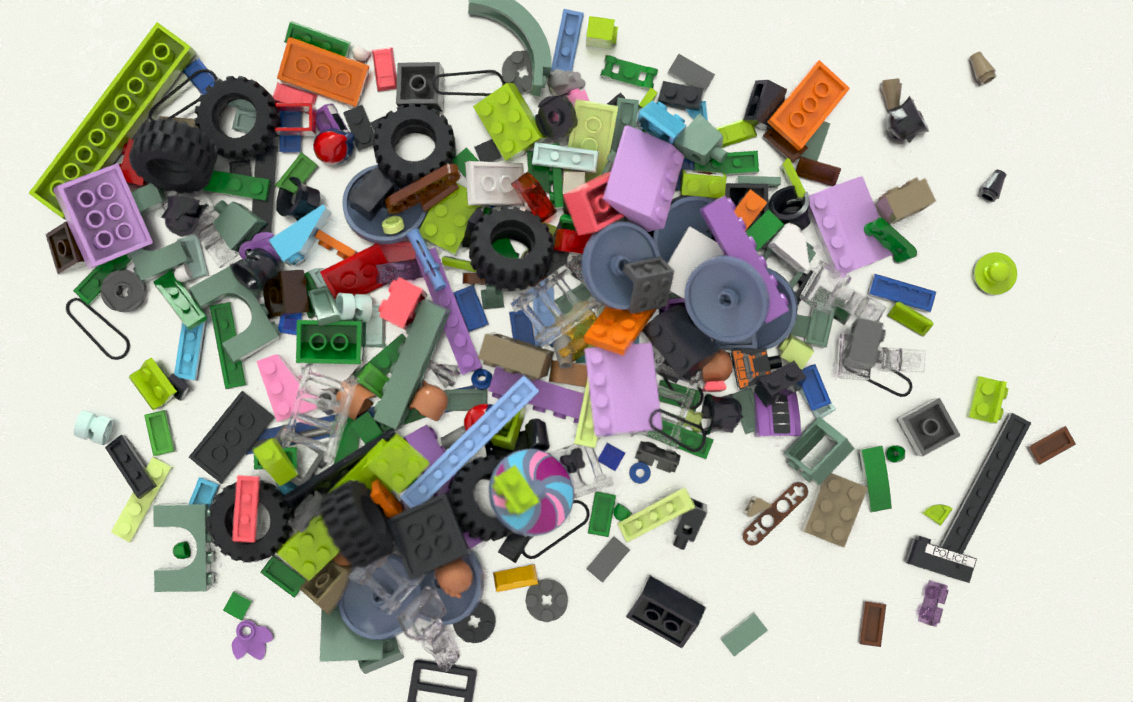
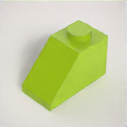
(275, 461)

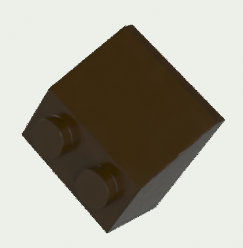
(64, 249)
(286, 294)

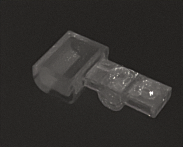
(207, 232)
(830, 289)
(891, 360)
(423, 624)

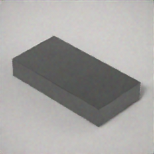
(690, 72)
(608, 559)

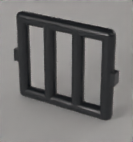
(415, 685)

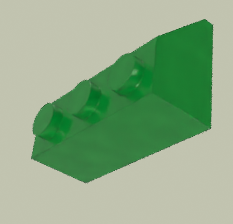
(329, 343)

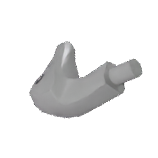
(564, 82)

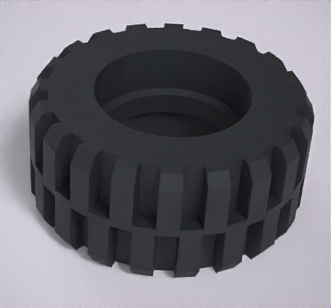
(218, 98)
(408, 121)
(173, 156)
(517, 226)
(464, 504)
(356, 524)
(222, 529)

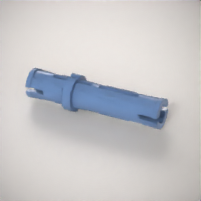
(415, 239)

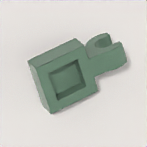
(492, 297)

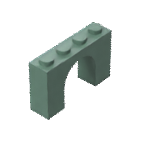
(156, 263)
(259, 332)
(197, 575)

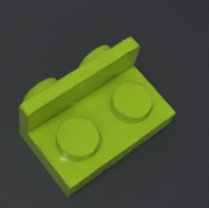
(152, 384)
(988, 400)
(515, 490)

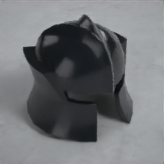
(906, 121)
(305, 201)
(790, 212)
(182, 214)
(255, 270)
(723, 412)

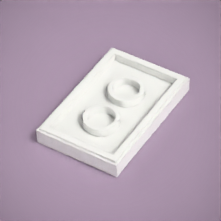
(491, 183)
(688, 255)

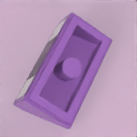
(329, 118)

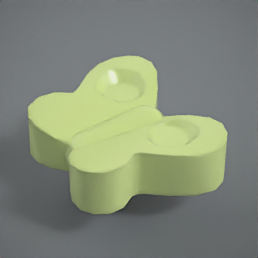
(695, 418)

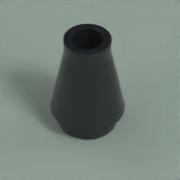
(993, 186)

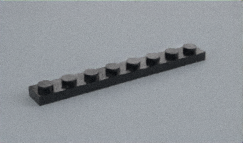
(986, 483)

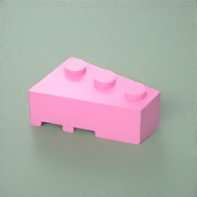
(281, 387)

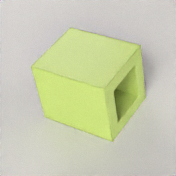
(795, 350)

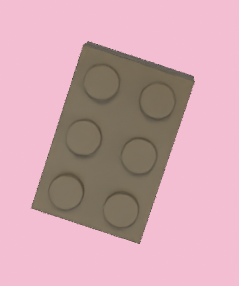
(905, 201)
(515, 356)
(834, 509)

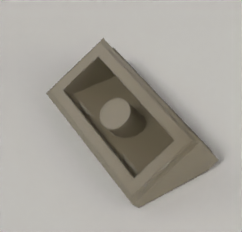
(756, 506)

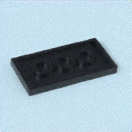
(232, 437)

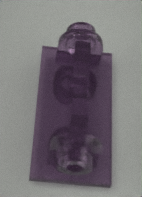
(392, 271)
(934, 594)

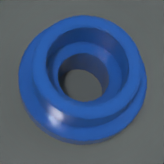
(481, 385)
(639, 465)

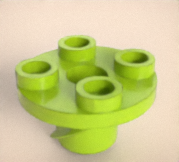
(995, 273)

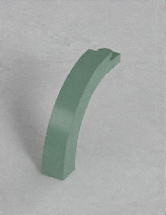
(526, 28)

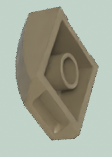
(328, 585)

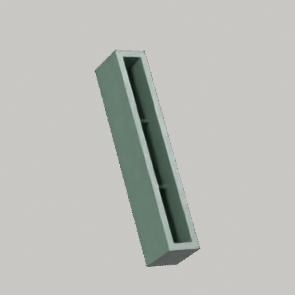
(411, 364)

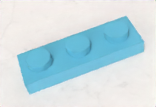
(189, 352)

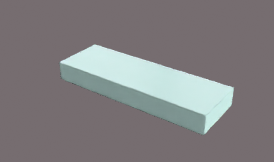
(565, 157)

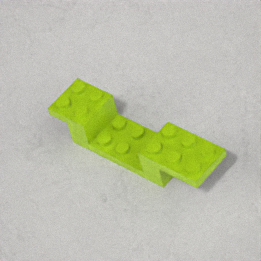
(392, 463)

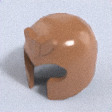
(718, 368)
(360, 401)
(430, 401)
(454, 578)

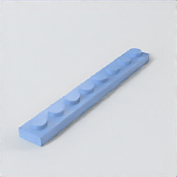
(470, 442)

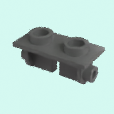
(666, 460)

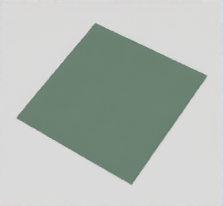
(343, 644)

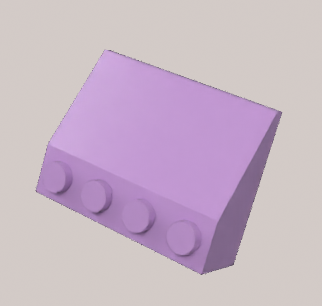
(643, 178)
(102, 215)
(839, 222)
(623, 390)

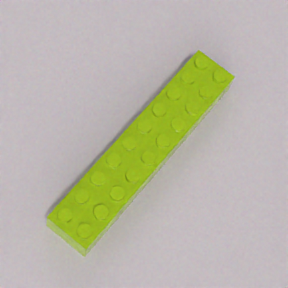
(117, 113)

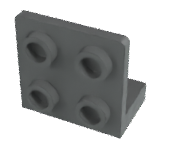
(651, 284)

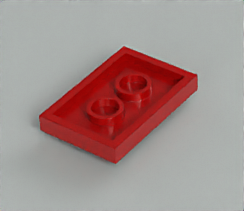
(355, 273)

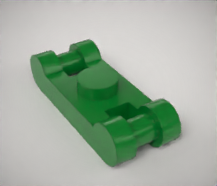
(628, 73)
(891, 240)

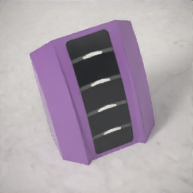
(777, 419)

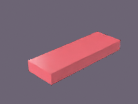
(246, 508)

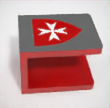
(311, 131)

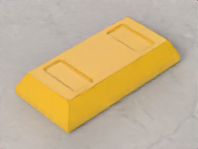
(515, 578)

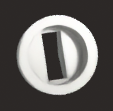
(360, 54)
(183, 273)

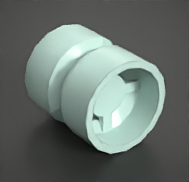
(354, 307)
(91, 427)

